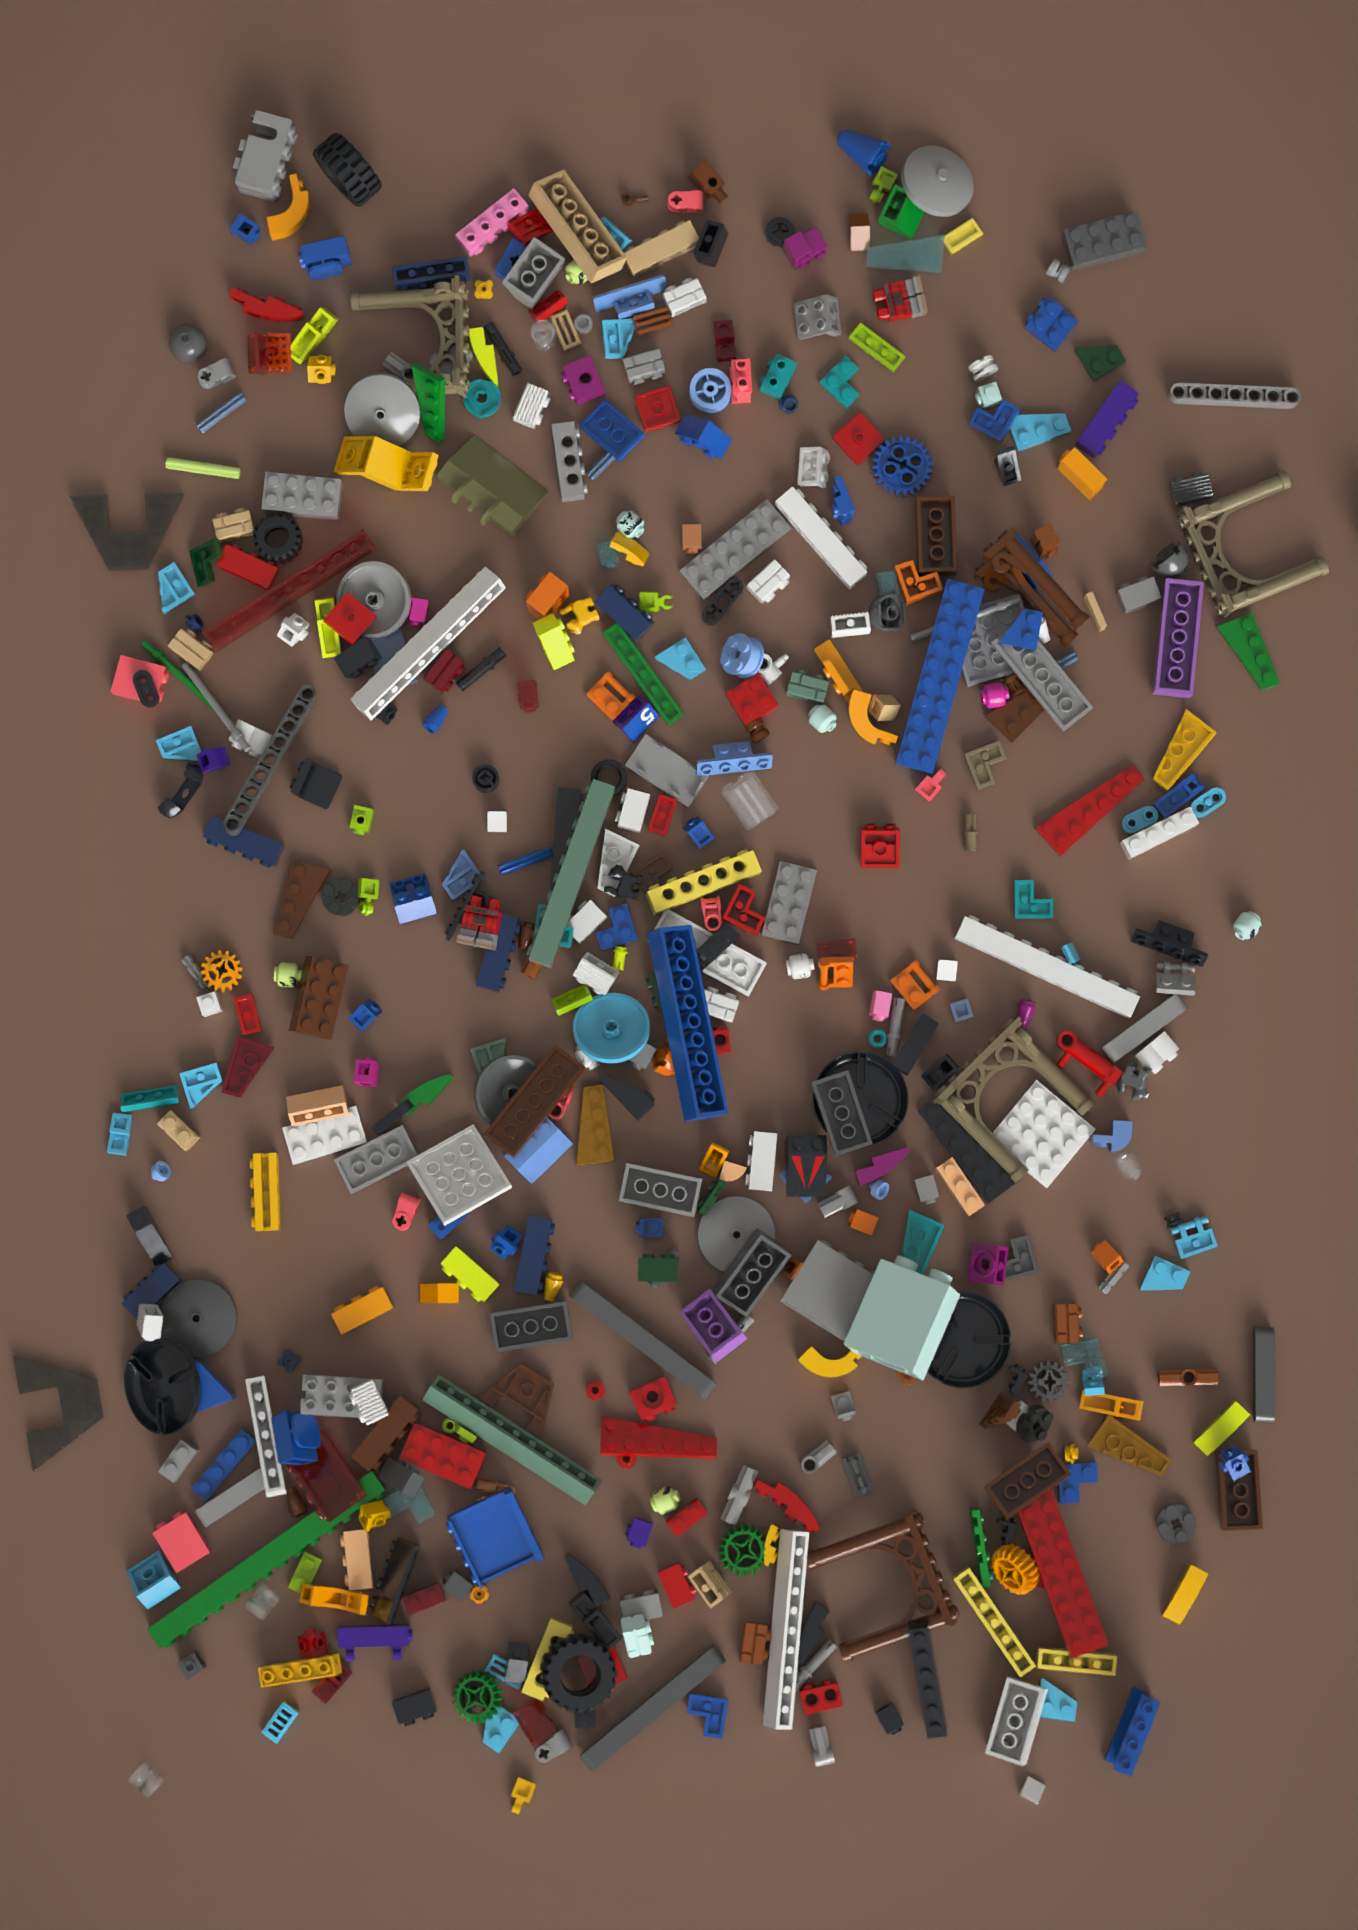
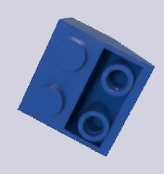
(412, 898)

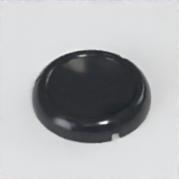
(878, 1089)
(972, 1343)
(162, 1386)

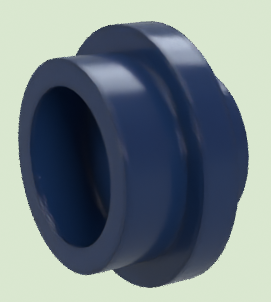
(788, 403)

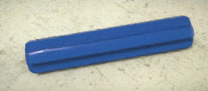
(526, 860)

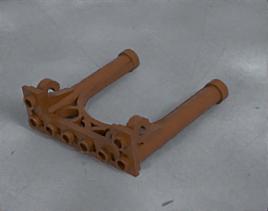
(1005, 564)
(873, 1540)

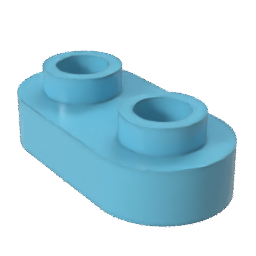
(1208, 803)
(1140, 819)

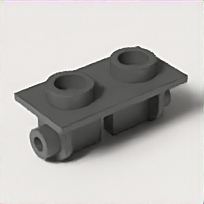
(857, 1474)

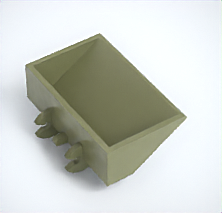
(491, 486)

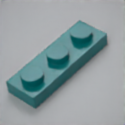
(149, 1098)

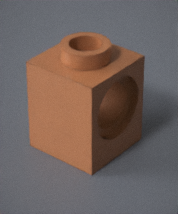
(691, 538)

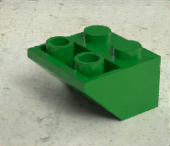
(900, 213)

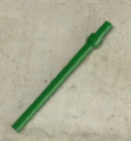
(159, 656)

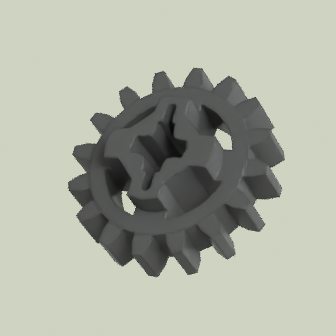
(1040, 1381)

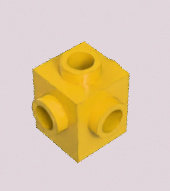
(320, 369)

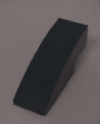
(914, 1044)
(587, 1580)
(595, 1620)
(811, 1631)

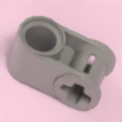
(218, 373)
(555, 1744)

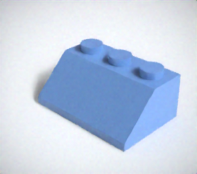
(540, 1151)

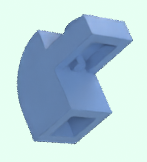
(1119, 1136)

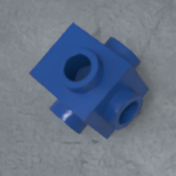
(505, 1242)
(1234, 1462)

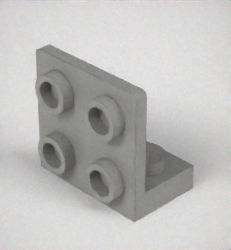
(817, 317)

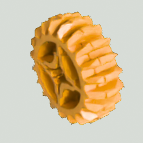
(1015, 1569)

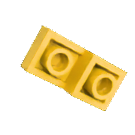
(635, 552)
(770, 1553)

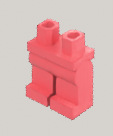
(740, 381)

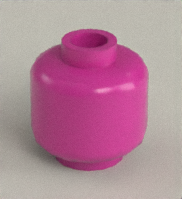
(994, 695)

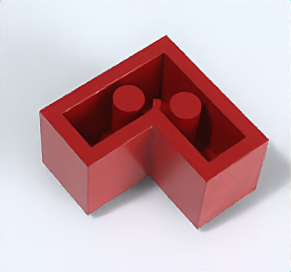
(739, 913)

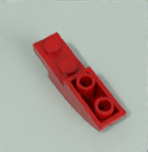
(273, 310)
(795, 1506)

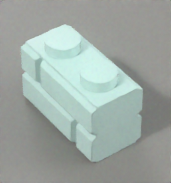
(636, 1635)

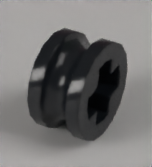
(1173, 1219)

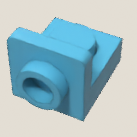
(1092, 1386)

